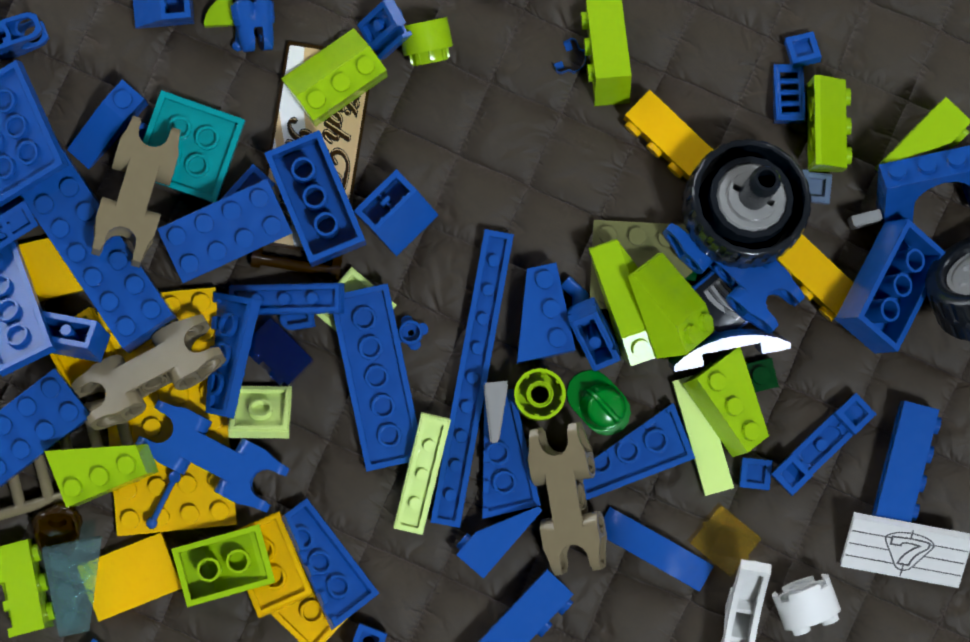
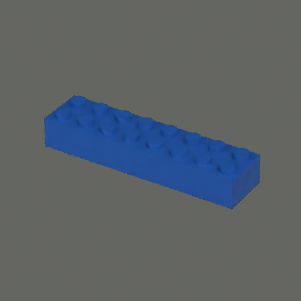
(118, 291)

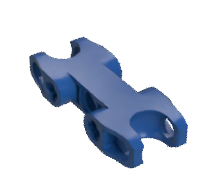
(14, 38)
(748, 285)
(234, 467)

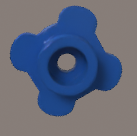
(419, 330)

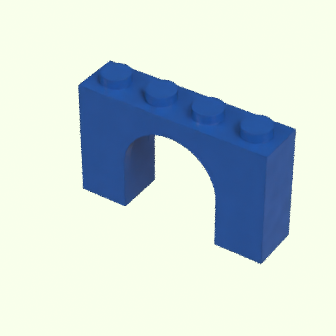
(906, 179)

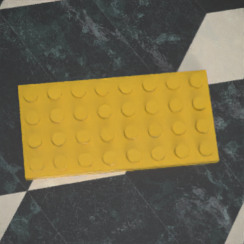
(192, 499)

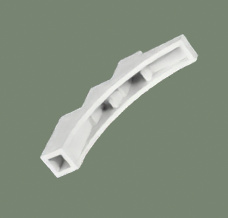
(746, 601)

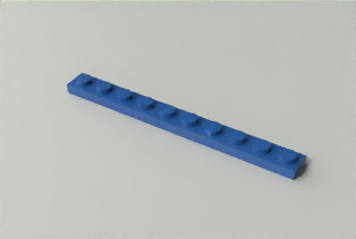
(471, 377)

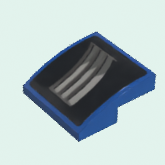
(713, 293)

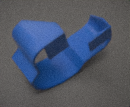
(568, 46)

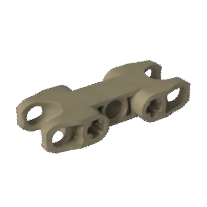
(129, 214)
(133, 380)
(570, 516)

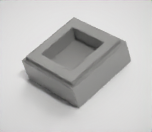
(864, 219)

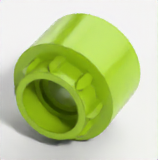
(428, 42)
(547, 380)

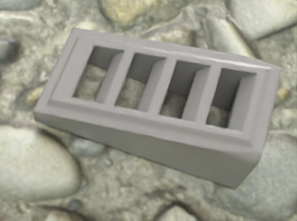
(495, 399)

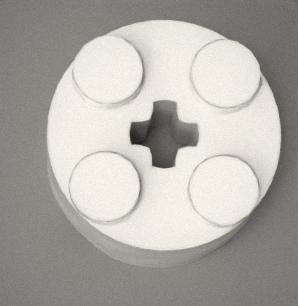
(807, 604)

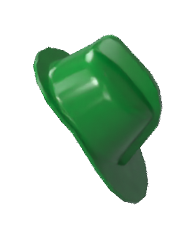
(598, 402)

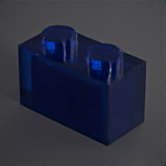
(279, 353)

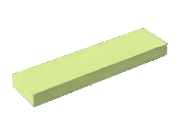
(704, 443)
(422, 473)

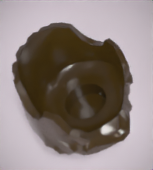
(57, 525)

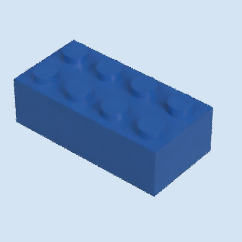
(315, 198)
(225, 230)
(889, 286)

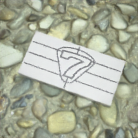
(906, 550)

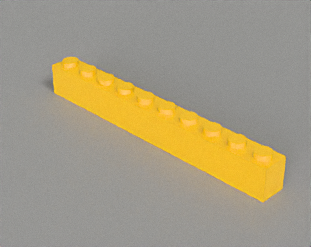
(684, 149)

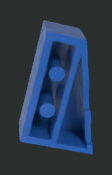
(544, 317)

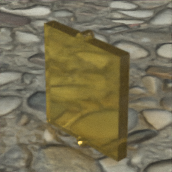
(725, 540)

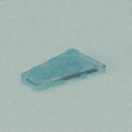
(72, 582)

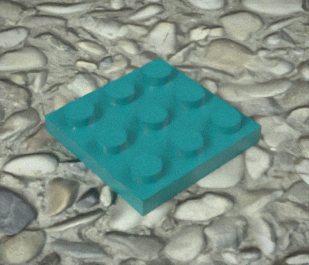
(204, 147)

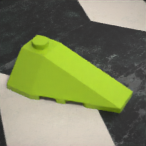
(612, 270)

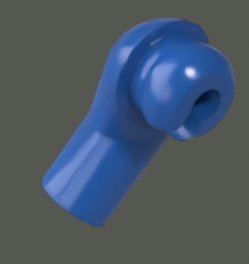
(576, 291)

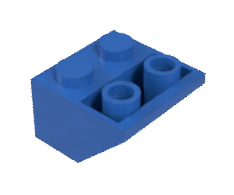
(162, 13)
(396, 212)

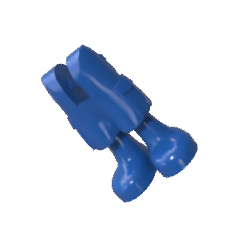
(253, 15)

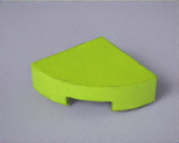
(219, 14)

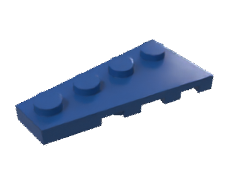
(233, 335)
(642, 453)

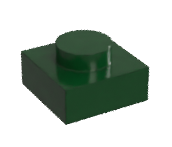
(762, 375)

